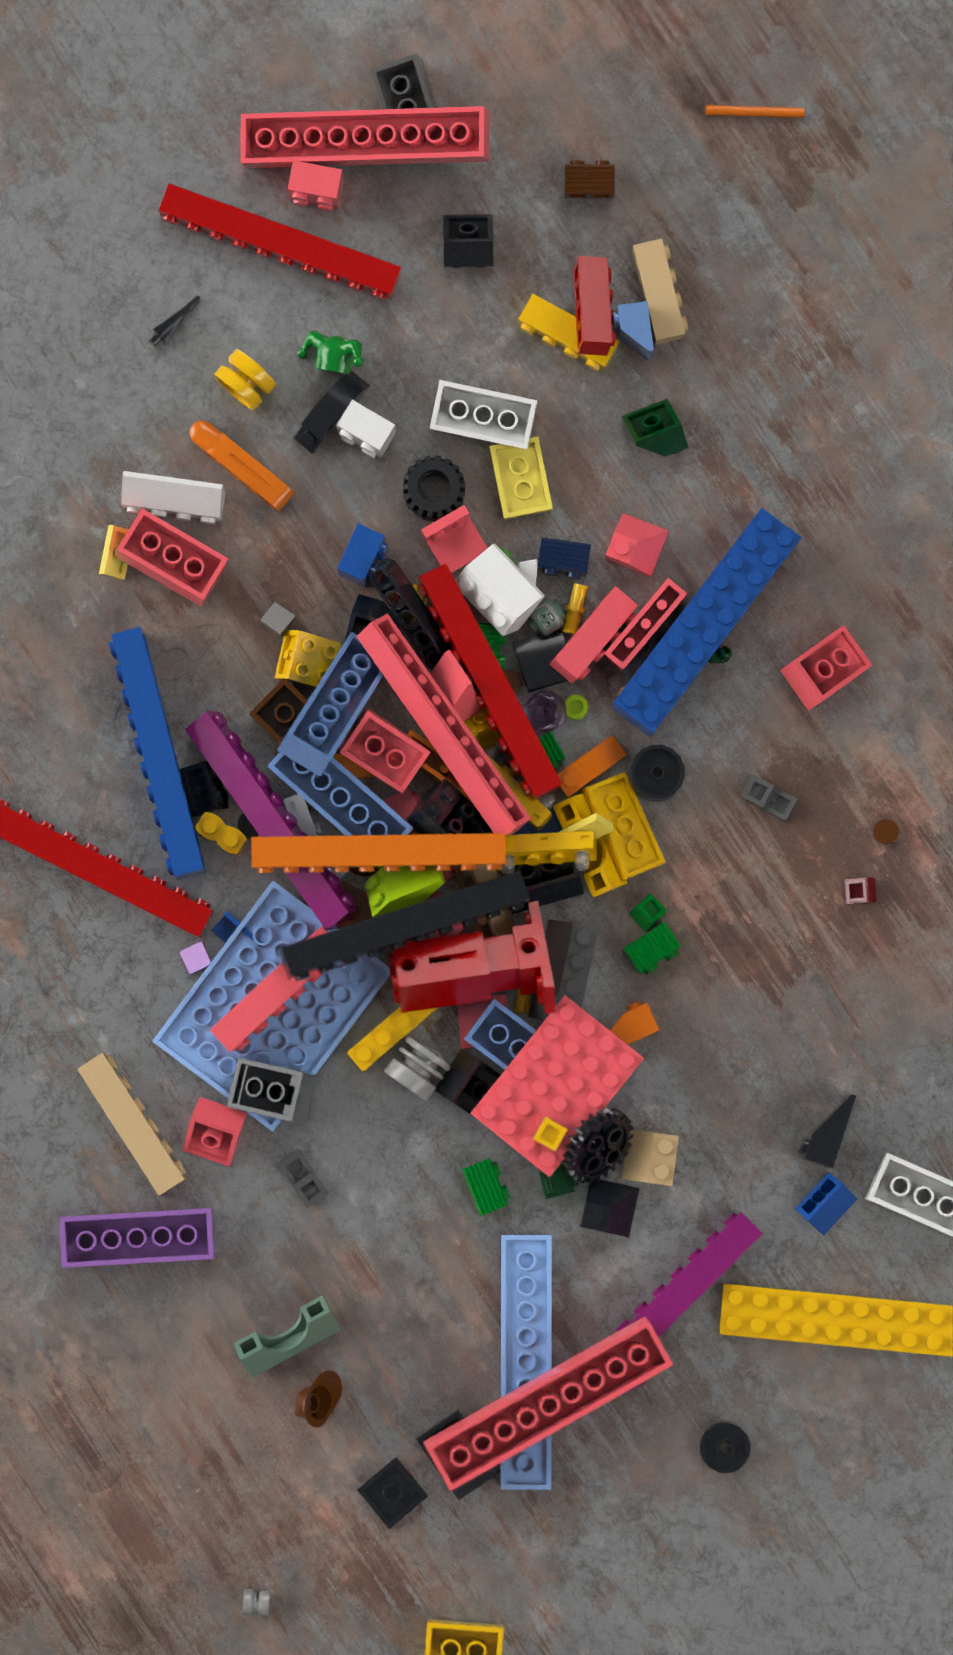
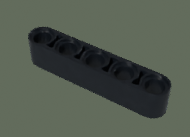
(407, 603)

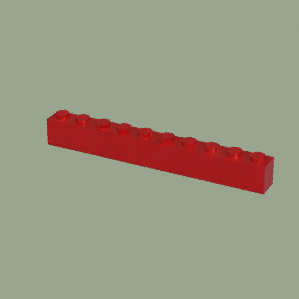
(279, 241)
(489, 682)
(104, 871)

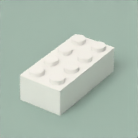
(913, 1193)

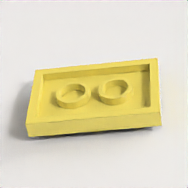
(521, 479)

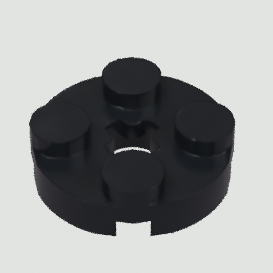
(736, 1456)

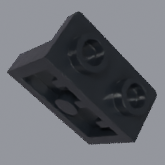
(203, 789)

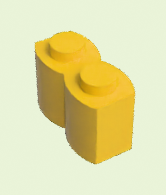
(216, 831)

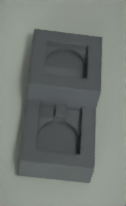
(769, 798)
(303, 1178)

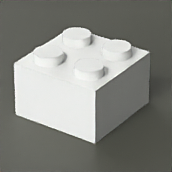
(366, 429)

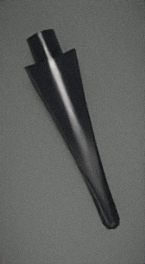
(165, 330)

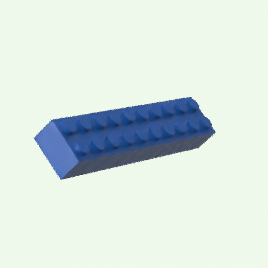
(706, 622)
(158, 752)

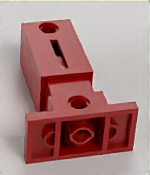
(471, 967)

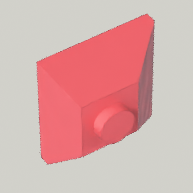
(636, 544)

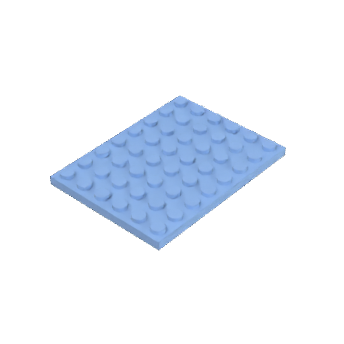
(297, 1037)

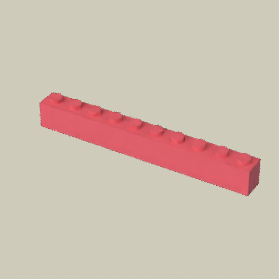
(443, 726)

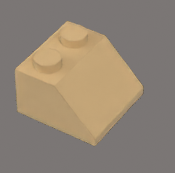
(650, 1158)

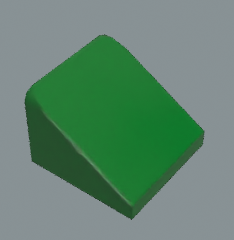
(647, 912)

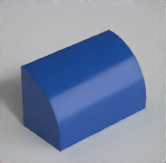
(826, 1203)

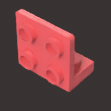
(454, 539)

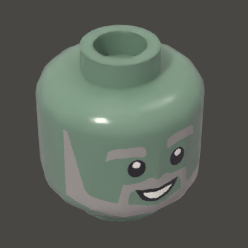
(547, 617)

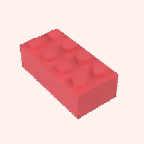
(171, 557)

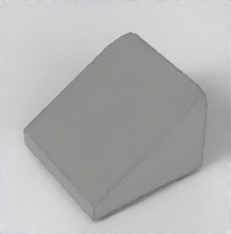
(277, 618)

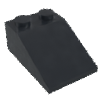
(271, 1091)
(826, 1138)

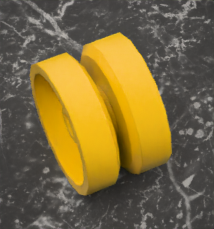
(245, 379)

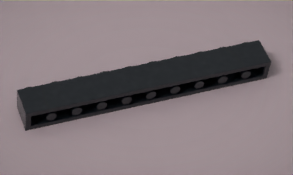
(404, 925)

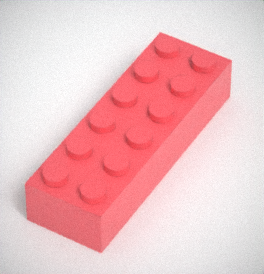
(259, 1005)

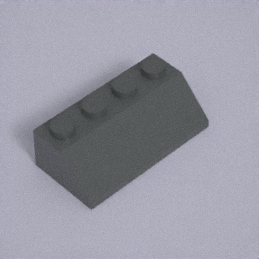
(403, 84)
(570, 957)

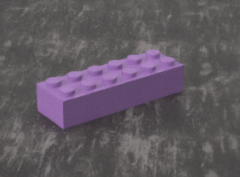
(137, 1237)

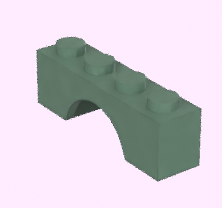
(263, 1352)

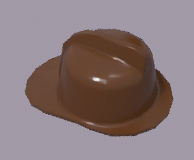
(318, 1400)

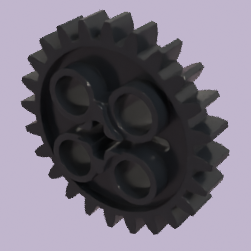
(598, 1145)

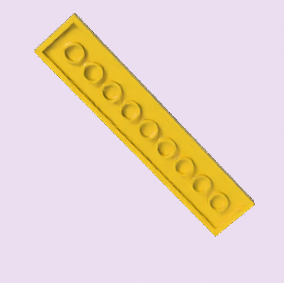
(836, 1320)

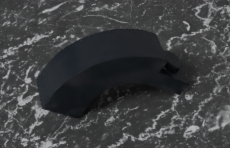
(330, 410)

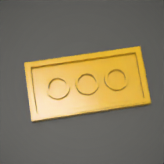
(632, 839)

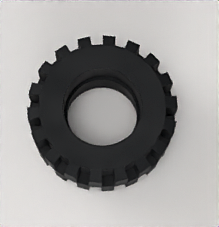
(429, 467)

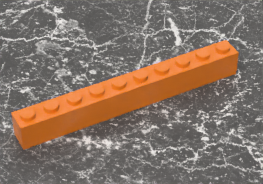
(379, 851)

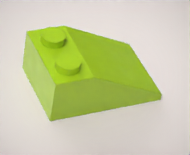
(401, 889)

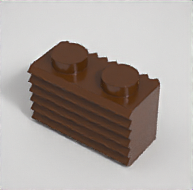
(589, 180)

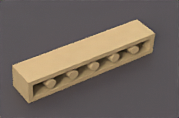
(132, 1124)

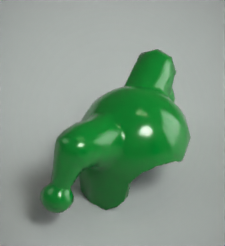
(333, 352)

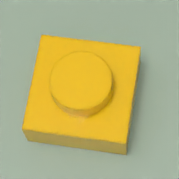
(550, 1134)

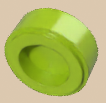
(576, 707)

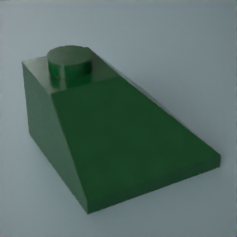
(656, 429)

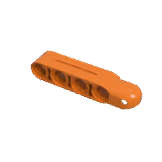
(240, 464)

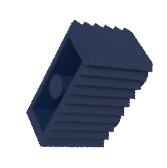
(564, 558)

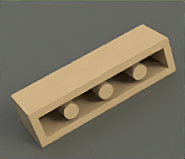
(659, 291)

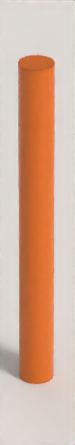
(754, 111)

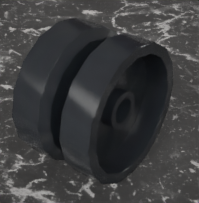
(657, 788)

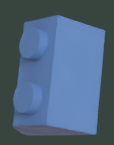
(634, 327)

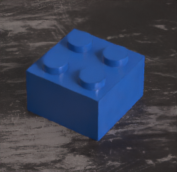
(362, 555)

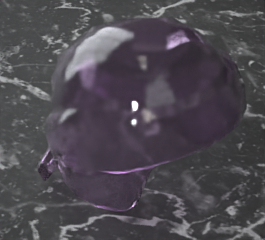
(545, 711)

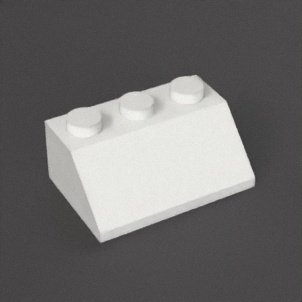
(499, 590)

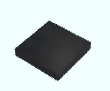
(392, 1492)

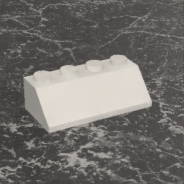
(483, 414)
(172, 496)

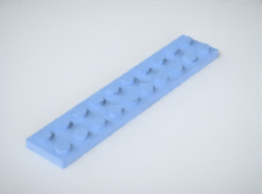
(526, 1343)

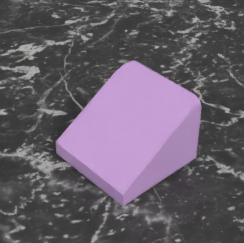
(195, 957)

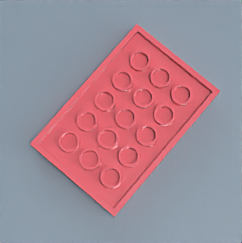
(561, 1075)

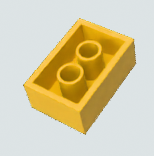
(463, 1638)

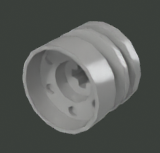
(417, 1068)

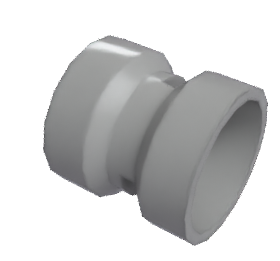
(256, 1602)

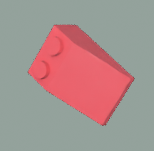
(826, 667)
(383, 750)

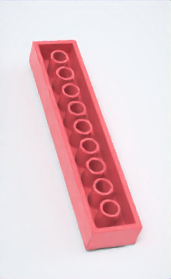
(366, 137)
(548, 1403)

